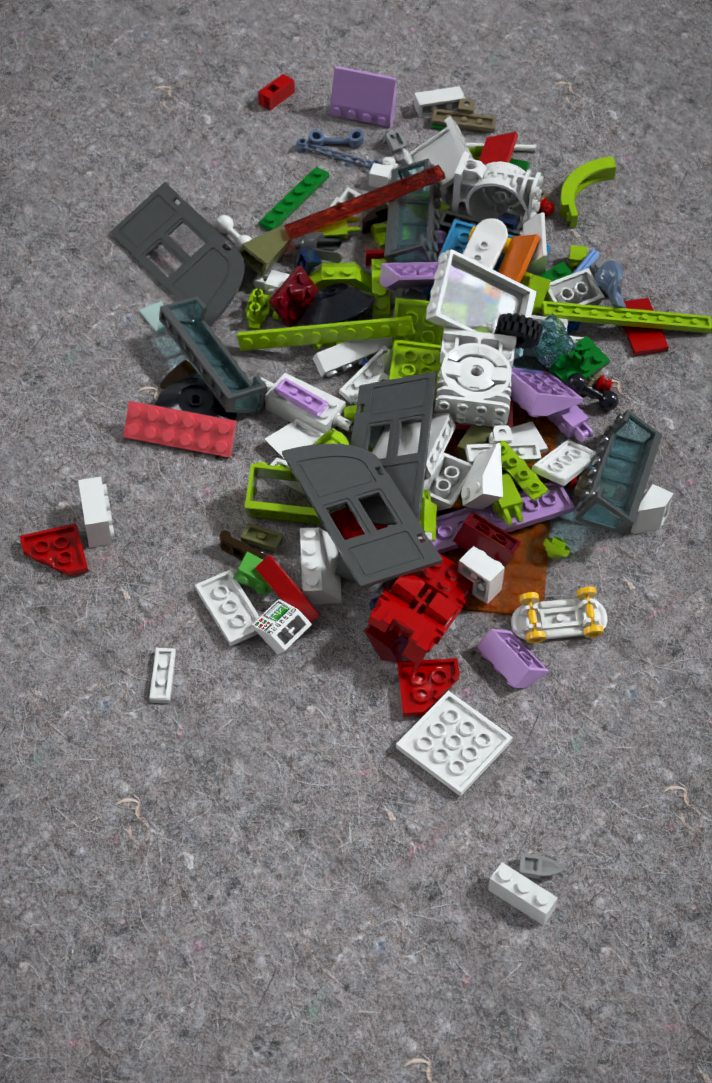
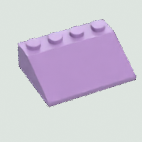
(363, 96)
(408, 275)
(541, 392)

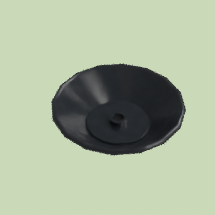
(337, 304)
(187, 391)

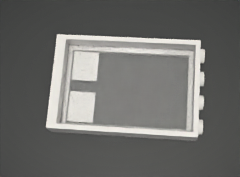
(474, 296)

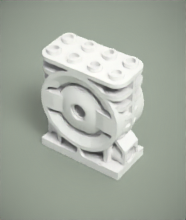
(504, 187)
(468, 372)

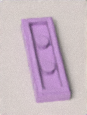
(301, 397)

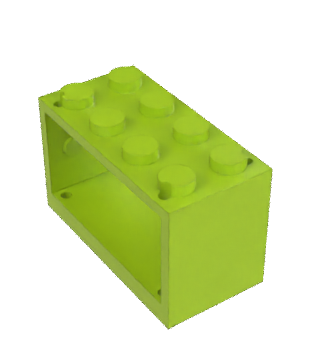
(274, 510)

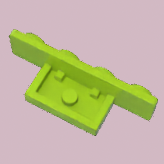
(521, 473)

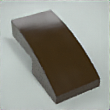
(375, 216)
(181, 371)

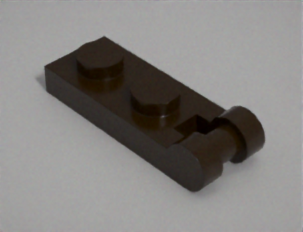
(237, 548)

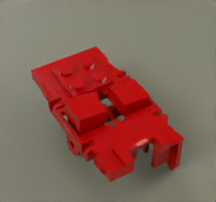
(438, 583)

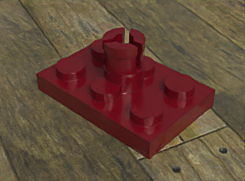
(293, 296)

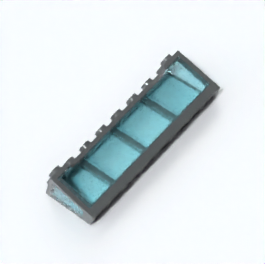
(413, 220)
(210, 358)
(619, 474)

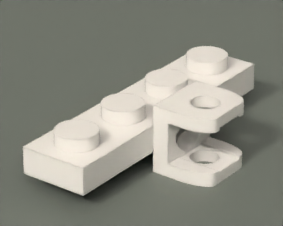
(370, 373)
(525, 450)

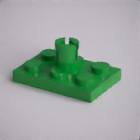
(584, 359)

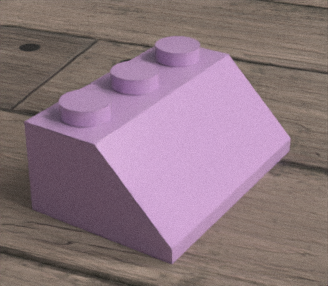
(511, 658)

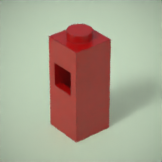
(276, 92)

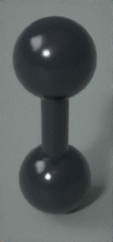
(607, 400)

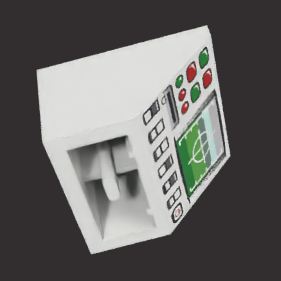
(281, 625)

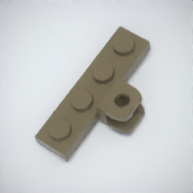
(465, 118)

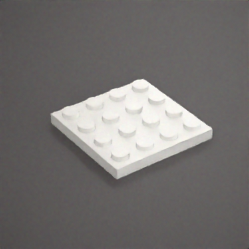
(454, 743)

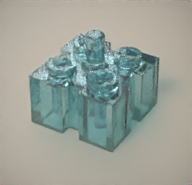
(553, 341)

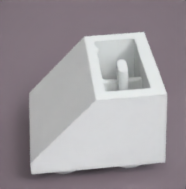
(652, 510)

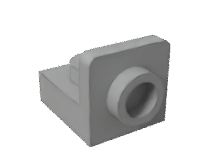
(394, 140)

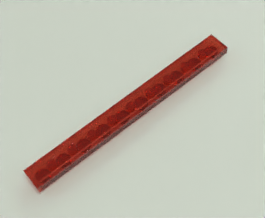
(364, 202)

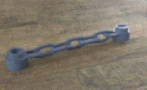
(303, 146)

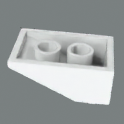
(484, 480)

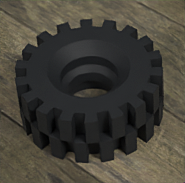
(524, 328)

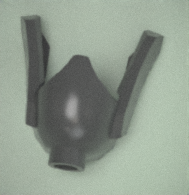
(318, 240)

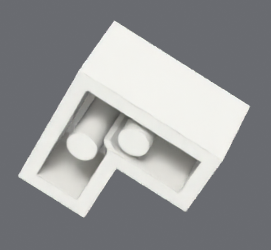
(483, 572)

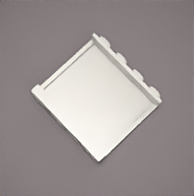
(442, 149)
(440, 434)

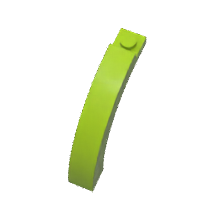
(580, 178)

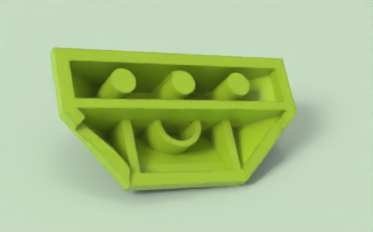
(343, 272)

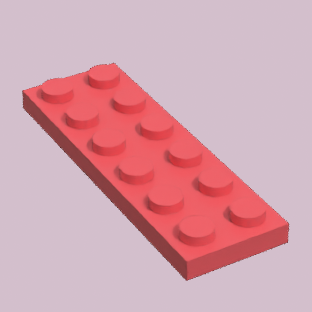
(179, 429)

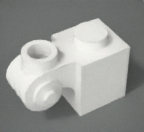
(381, 174)

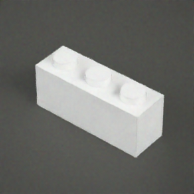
(440, 99)
(522, 893)

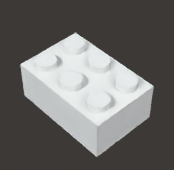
(96, 512)

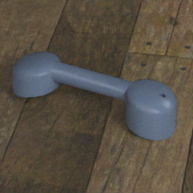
(354, 140)

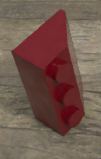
(486, 537)
(387, 645)

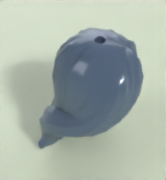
(608, 279)

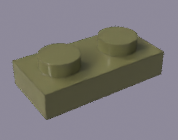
(262, 537)

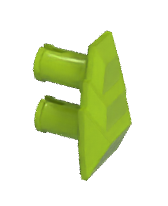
(257, 308)

